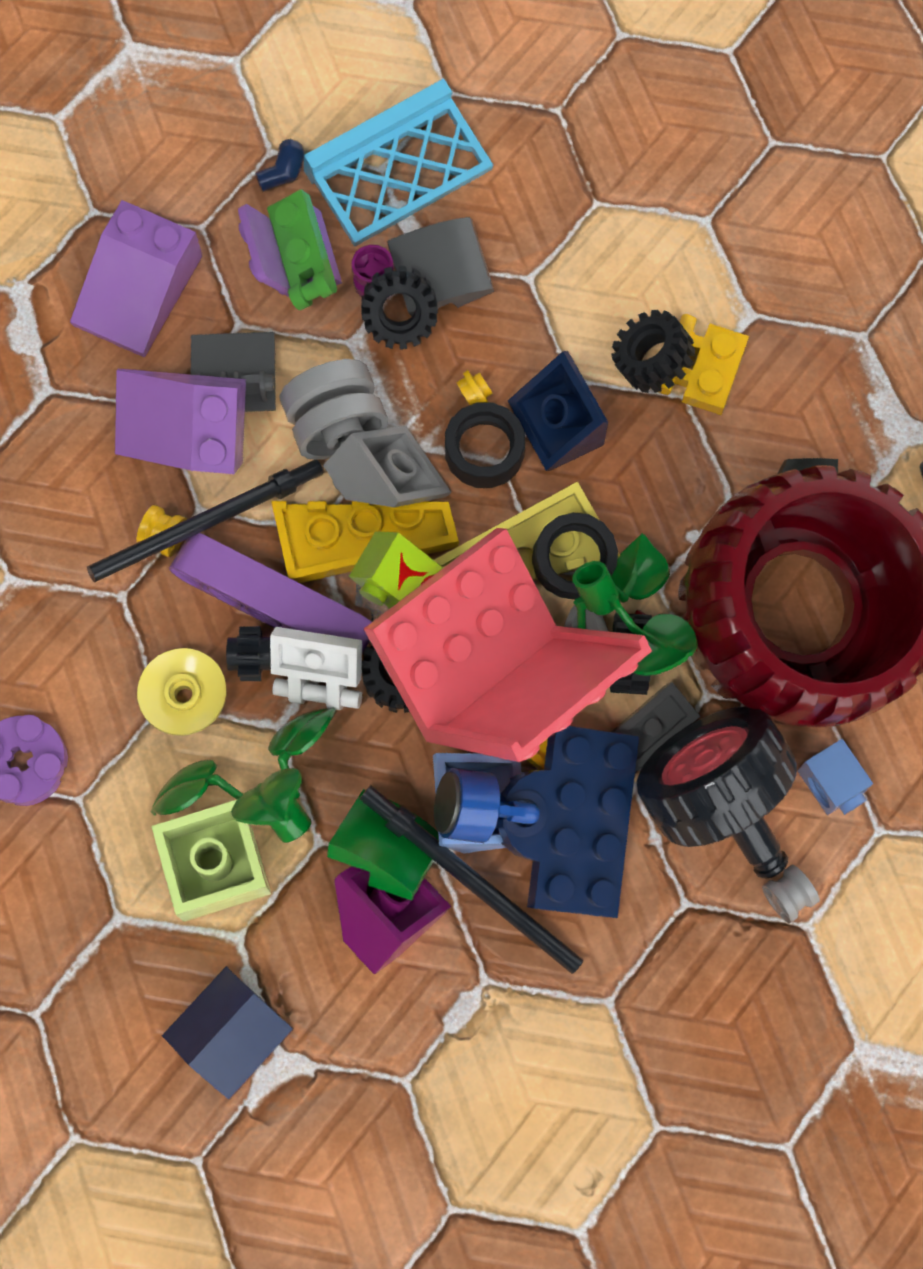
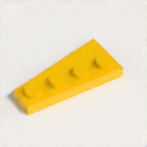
(330, 538)

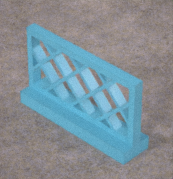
(372, 139)

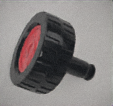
(721, 783)

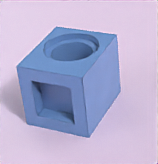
(836, 778)

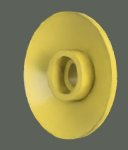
(167, 677)

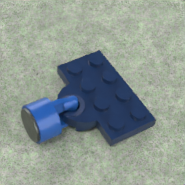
(560, 817)

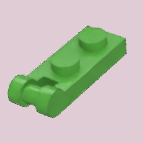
(302, 249)

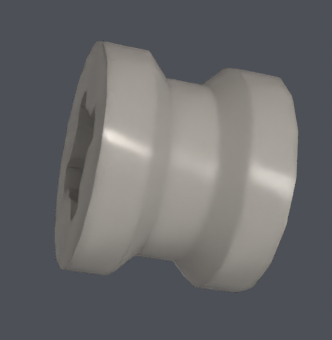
(790, 893)

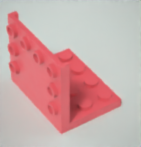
(488, 661)

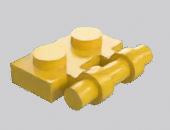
(714, 368)

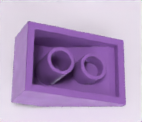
(135, 278)
(180, 420)

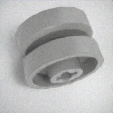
(330, 405)

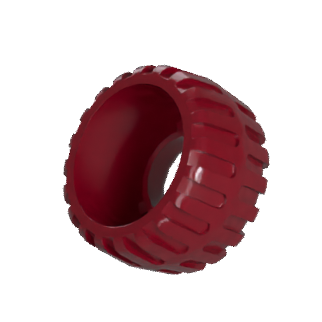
(873, 556)

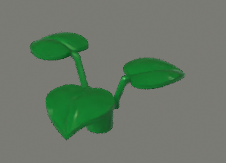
(638, 575)
(270, 802)

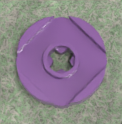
(45, 767)

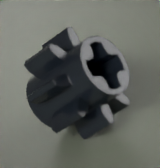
(248, 653)

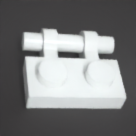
(316, 658)

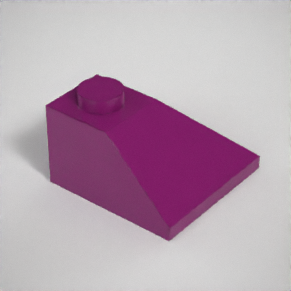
(380, 923)

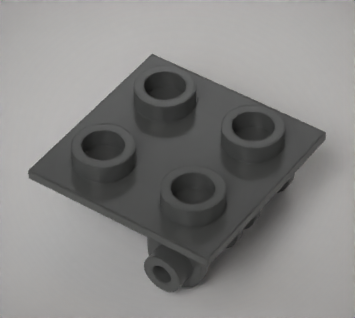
(240, 357)

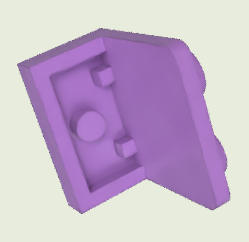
(264, 251)

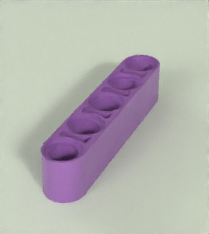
(263, 591)

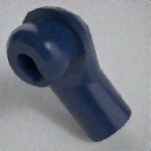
(286, 166)

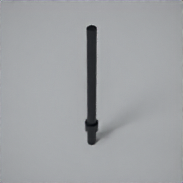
(278, 485)
(401, 822)

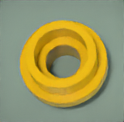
(474, 388)

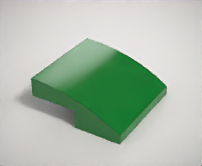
(368, 845)

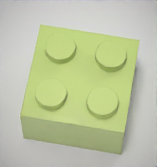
(210, 861)

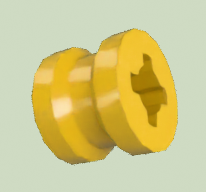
(156, 521)

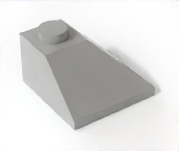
(385, 469)

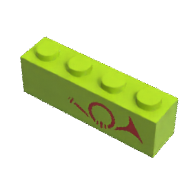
(391, 568)

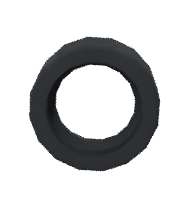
(492, 415)
(571, 522)

